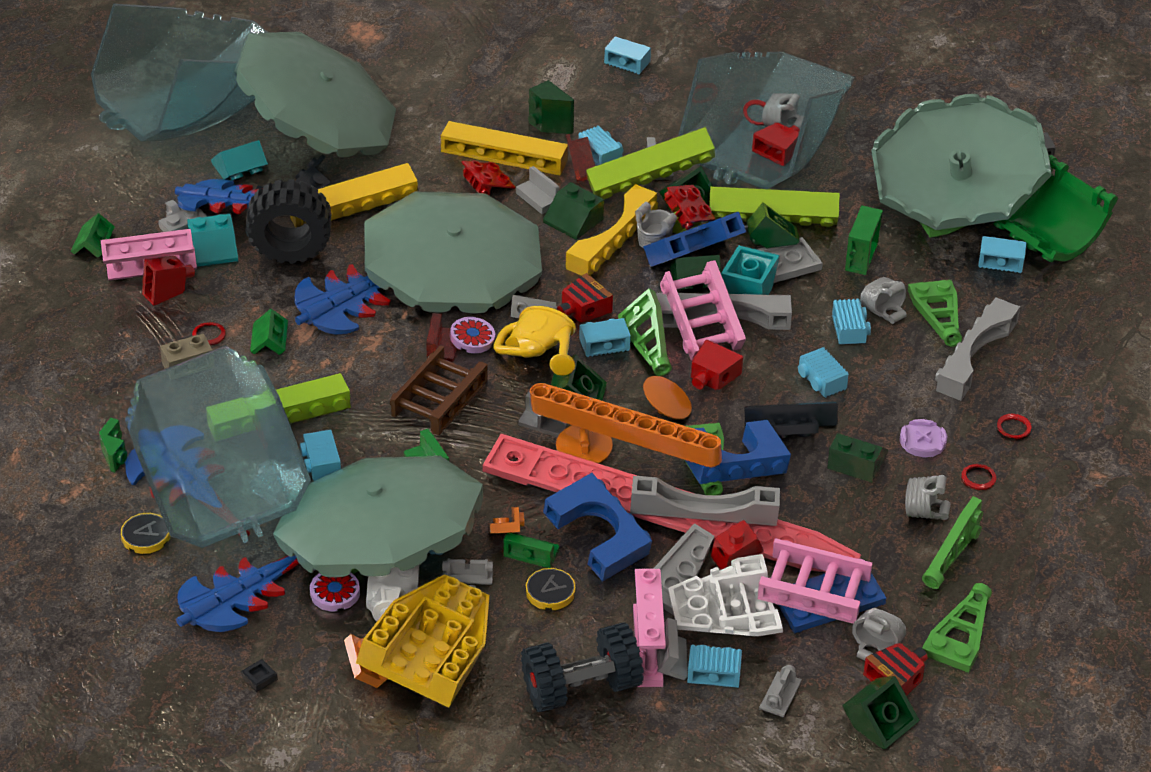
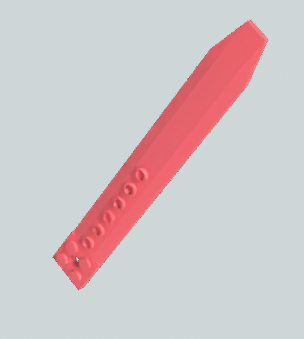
(558, 470)

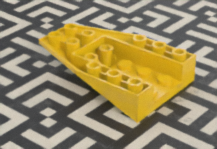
(429, 638)

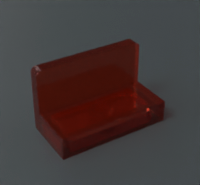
(581, 156)
(440, 336)

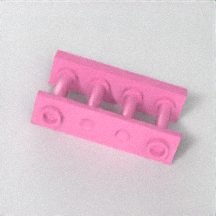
(127, 254)
(718, 295)
(808, 599)
(649, 623)

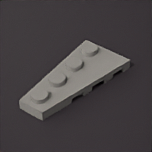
(684, 560)

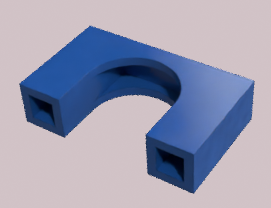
(694, 239)
(766, 457)
(591, 497)

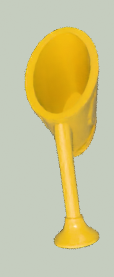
(536, 332)

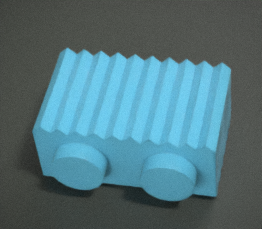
(627, 55)
(602, 145)
(1002, 254)
(850, 321)
(604, 337)
(823, 372)
(320, 453)
(714, 666)

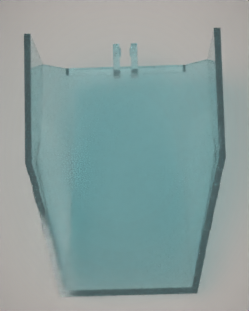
(168, 70)
(729, 81)
(216, 447)

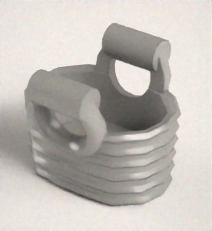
(780, 109)
(655, 226)
(885, 295)
(922, 494)
(877, 630)

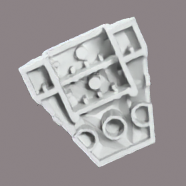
(726, 601)

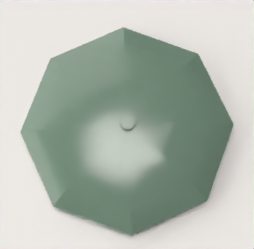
(315, 93)
(960, 161)
(452, 251)
(380, 515)

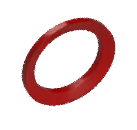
(750, 103)
(214, 341)
(1016, 417)
(978, 486)

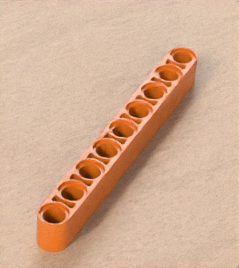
(626, 425)

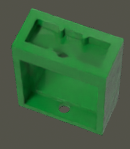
(863, 240)

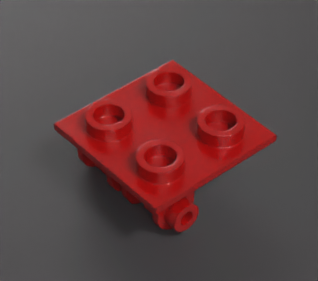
(485, 175)
(688, 204)

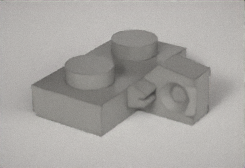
(177, 217)

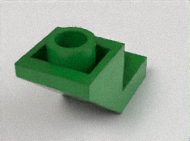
(112, 444)

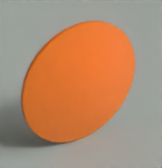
(667, 397)
(584, 444)

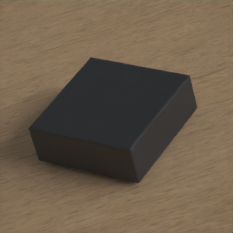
(259, 675)

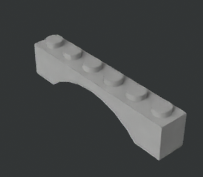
(766, 310)
(996, 322)
(655, 497)

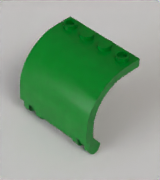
(1061, 215)

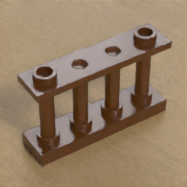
(450, 404)

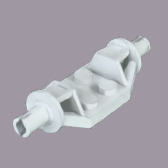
(385, 589)

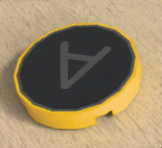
(145, 533)
(550, 589)

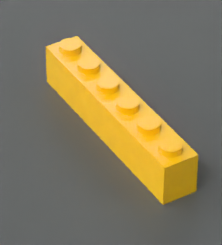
(504, 148)
(367, 192)

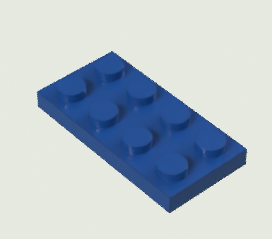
(868, 594)

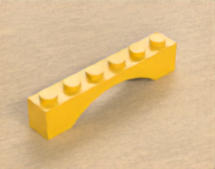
(591, 253)

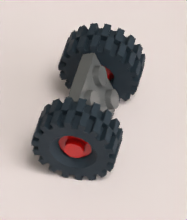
(617, 662)

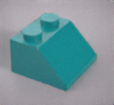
(240, 160)
(213, 239)
(750, 271)

